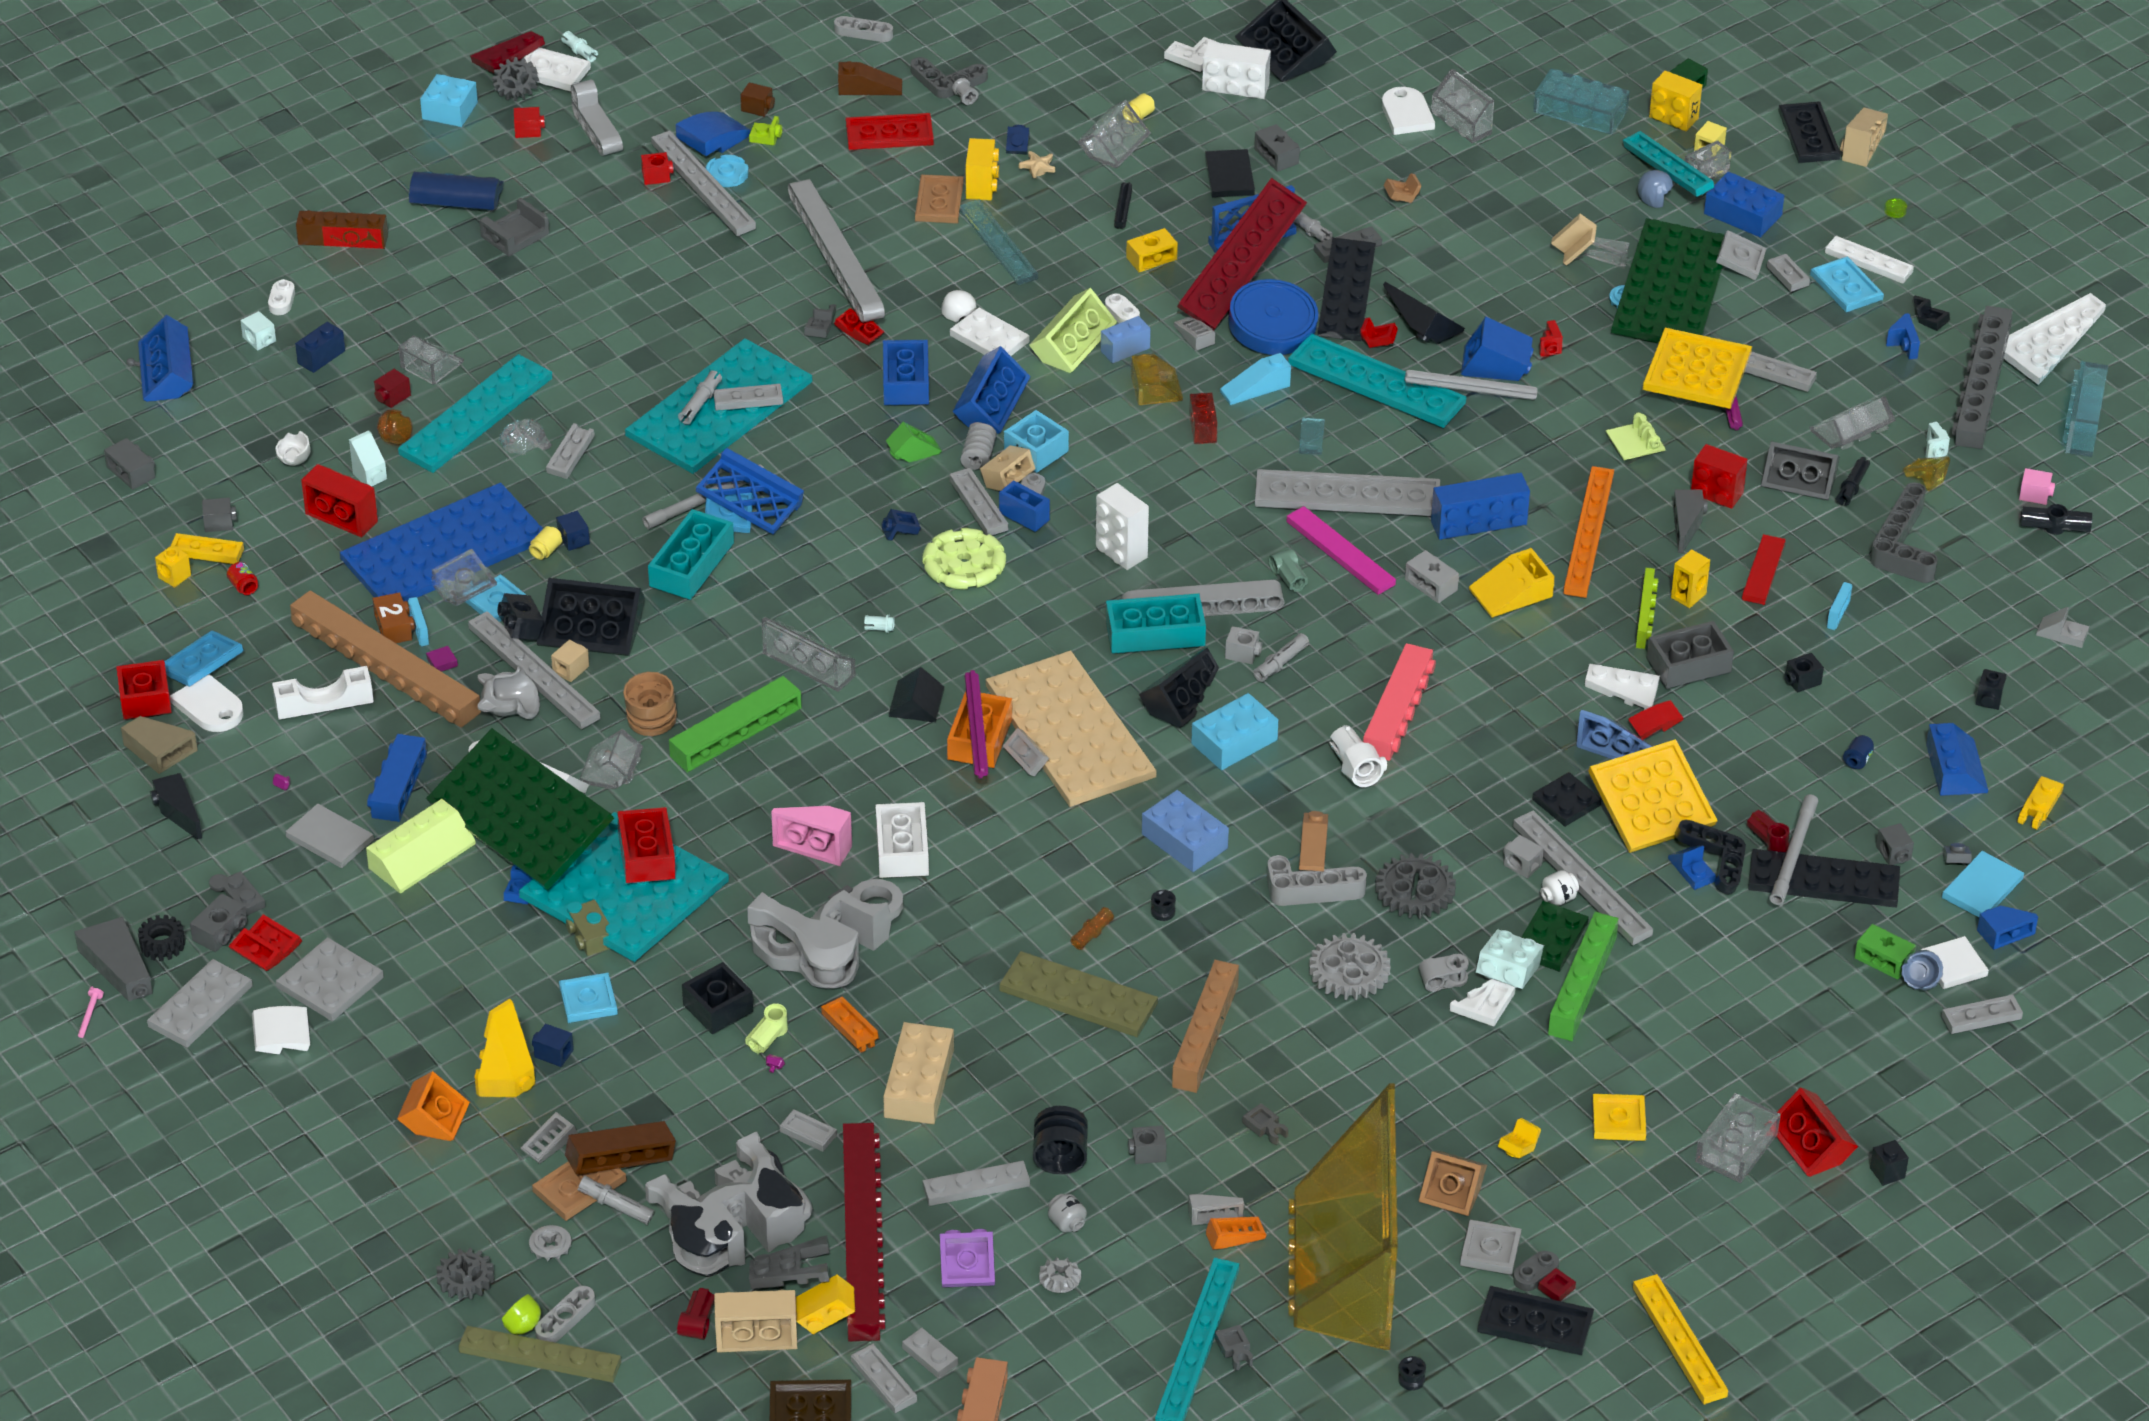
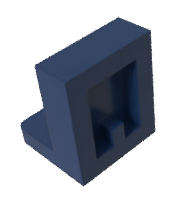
(900, 521)

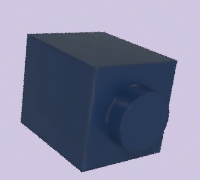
(573, 530)
(552, 1045)

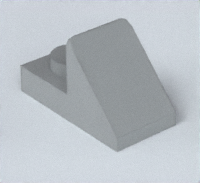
(2058, 628)

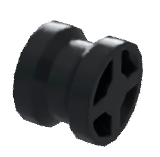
(1163, 905)
(1408, 1367)

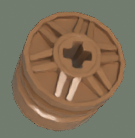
(650, 703)

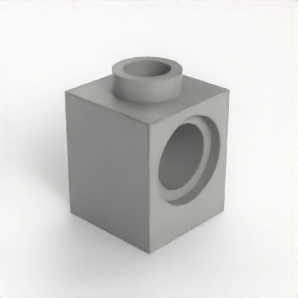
(1243, 645)
(1523, 856)

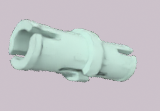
(579, 46)

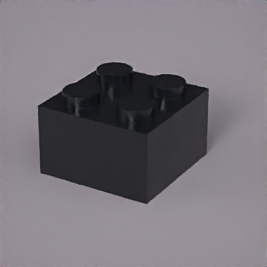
(717, 998)

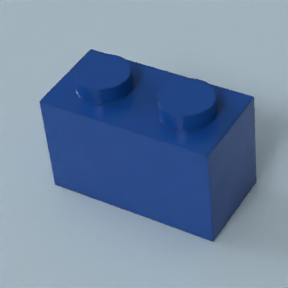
(1024, 506)

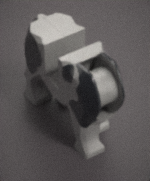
(709, 1227)

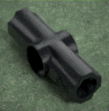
(2056, 519)

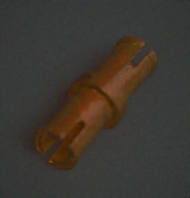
(1092, 928)

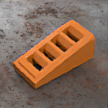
(1221, 1238)

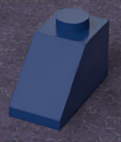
(2006, 925)

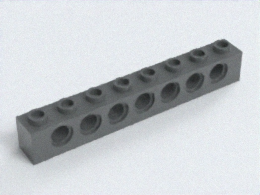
(1983, 377)

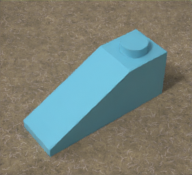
(1259, 379)

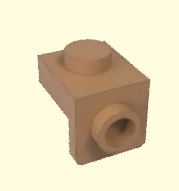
(1403, 191)

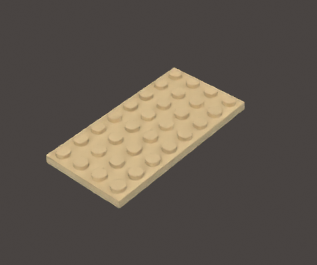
(1074, 727)

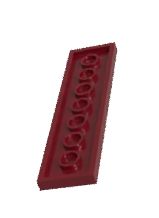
(1242, 253)

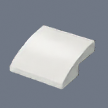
(280, 1028)

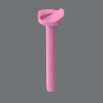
(95, 994)

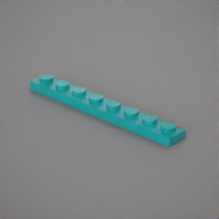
(1198, 1341)

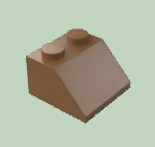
(1452, 1182)

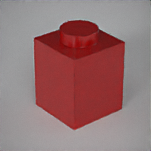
(528, 122)

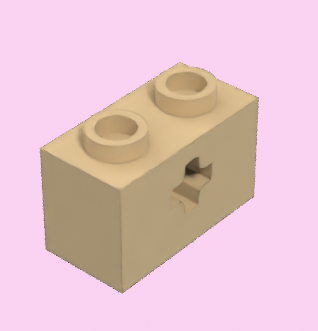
(1009, 465)

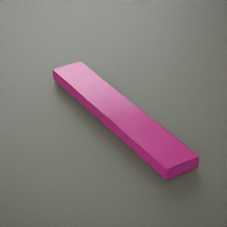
(1341, 550)

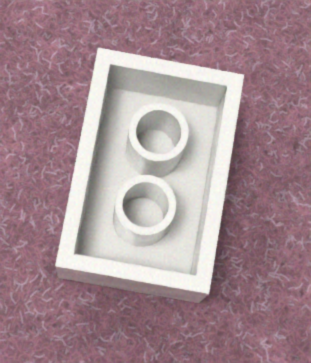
(1236, 70)
(1122, 526)
(902, 840)

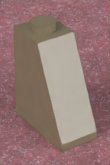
(158, 743)

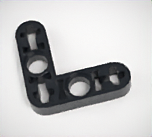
(1725, 851)

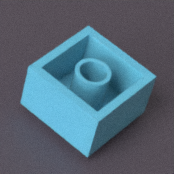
(449, 100)
(1040, 435)

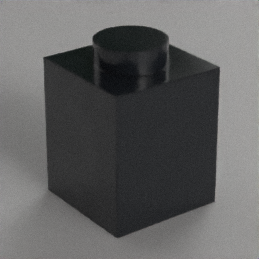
(1889, 1162)

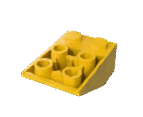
(1514, 583)

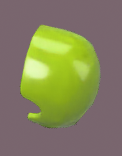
(522, 1316)

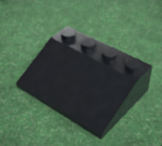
(1290, 36)
(592, 615)

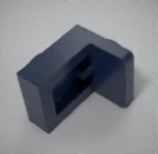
(1017, 140)

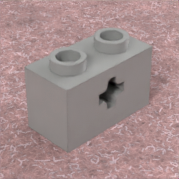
(1432, 576)

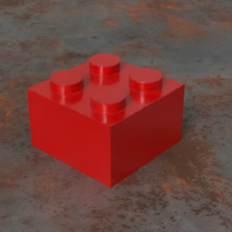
(1719, 475)
(143, 689)

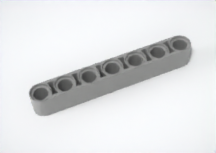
(1225, 597)

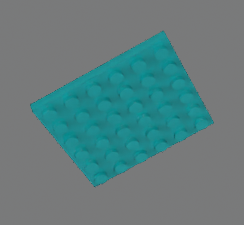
(636, 911)

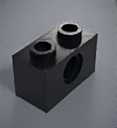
(520, 616)

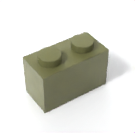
(588, 935)

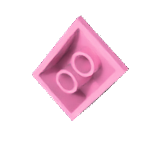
(813, 832)

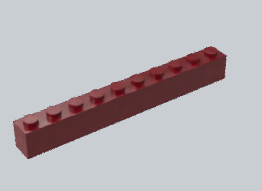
(861, 1230)

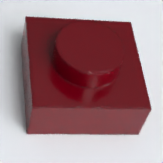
(1557, 1285)

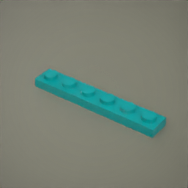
(1668, 162)

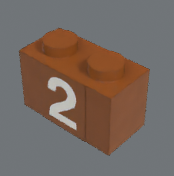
(392, 617)

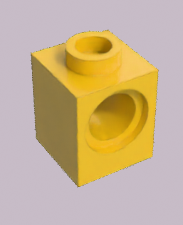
(173, 566)

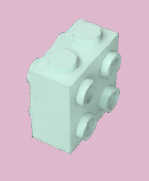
(1509, 958)

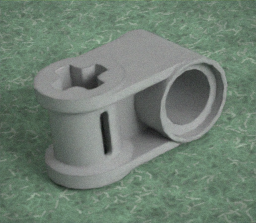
(1442, 973)

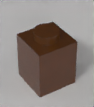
(757, 99)

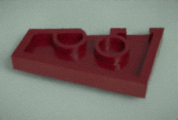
(515, 47)

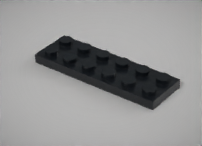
(1346, 289)
(1828, 878)

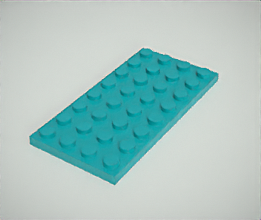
(712, 430)

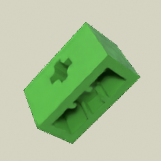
(1883, 951)

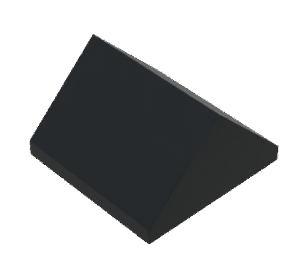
(917, 697)

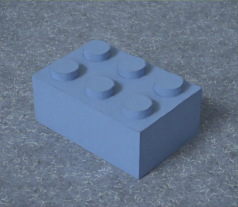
(1185, 831)

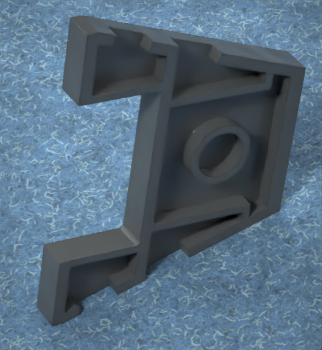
(786, 1264)

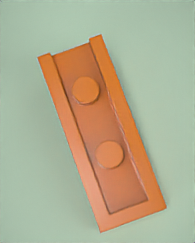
(850, 1023)

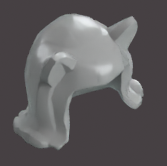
(509, 694)

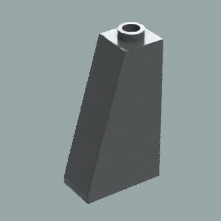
(115, 957)

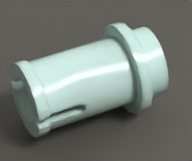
(879, 623)

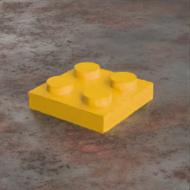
(1619, 1117)

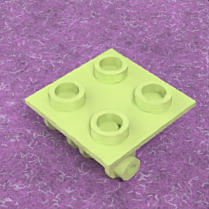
(1636, 439)

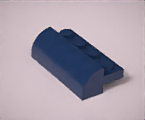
(455, 190)

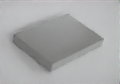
(329, 835)

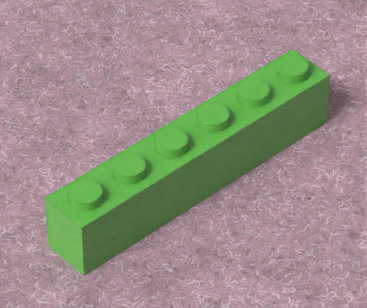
(735, 724)
(1583, 976)

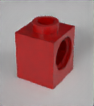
(656, 168)

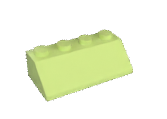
(1073, 332)
(419, 846)

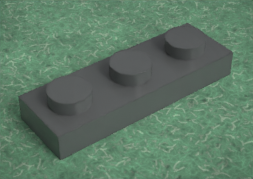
(1367, 234)

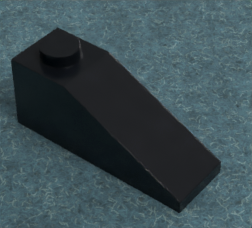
(175, 803)

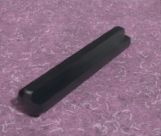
(1123, 205)

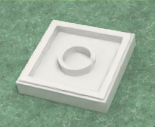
(1959, 962)

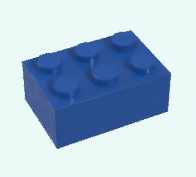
(1744, 204)
(905, 372)

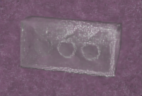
(807, 654)

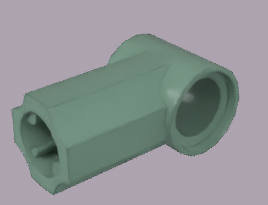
(1287, 566)

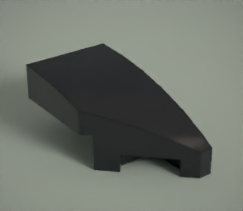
(1930, 316)

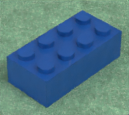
(1480, 506)

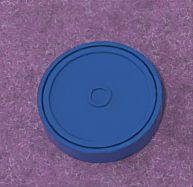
(1272, 316)

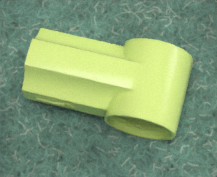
(768, 1029)

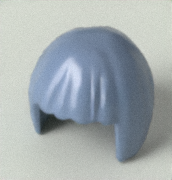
(1653, 187)
(1922, 970)

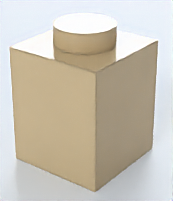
(570, 660)

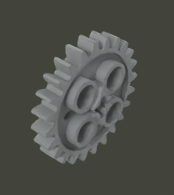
(1349, 966)

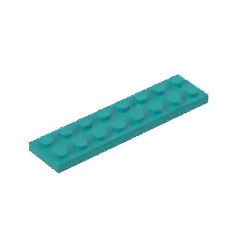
(1375, 380)
(475, 413)

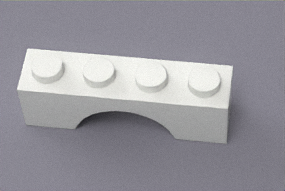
(349, 690)

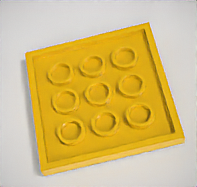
(1697, 368)
(1651, 794)

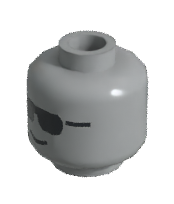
(1067, 1213)

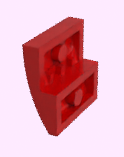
(265, 943)

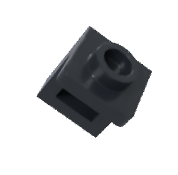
(1991, 689)

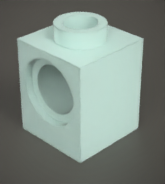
(258, 330)

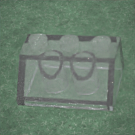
(1463, 107)
(1114, 135)
(1855, 423)

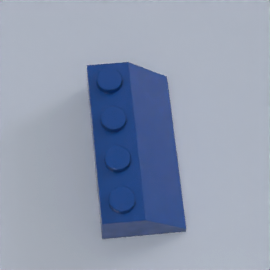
(169, 355)
(992, 390)

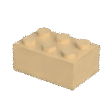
(755, 1321)

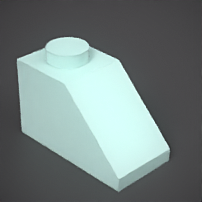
(367, 460)

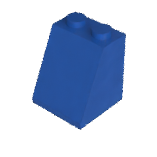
(1497, 352)

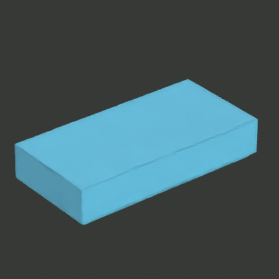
(1839, 606)
(419, 621)

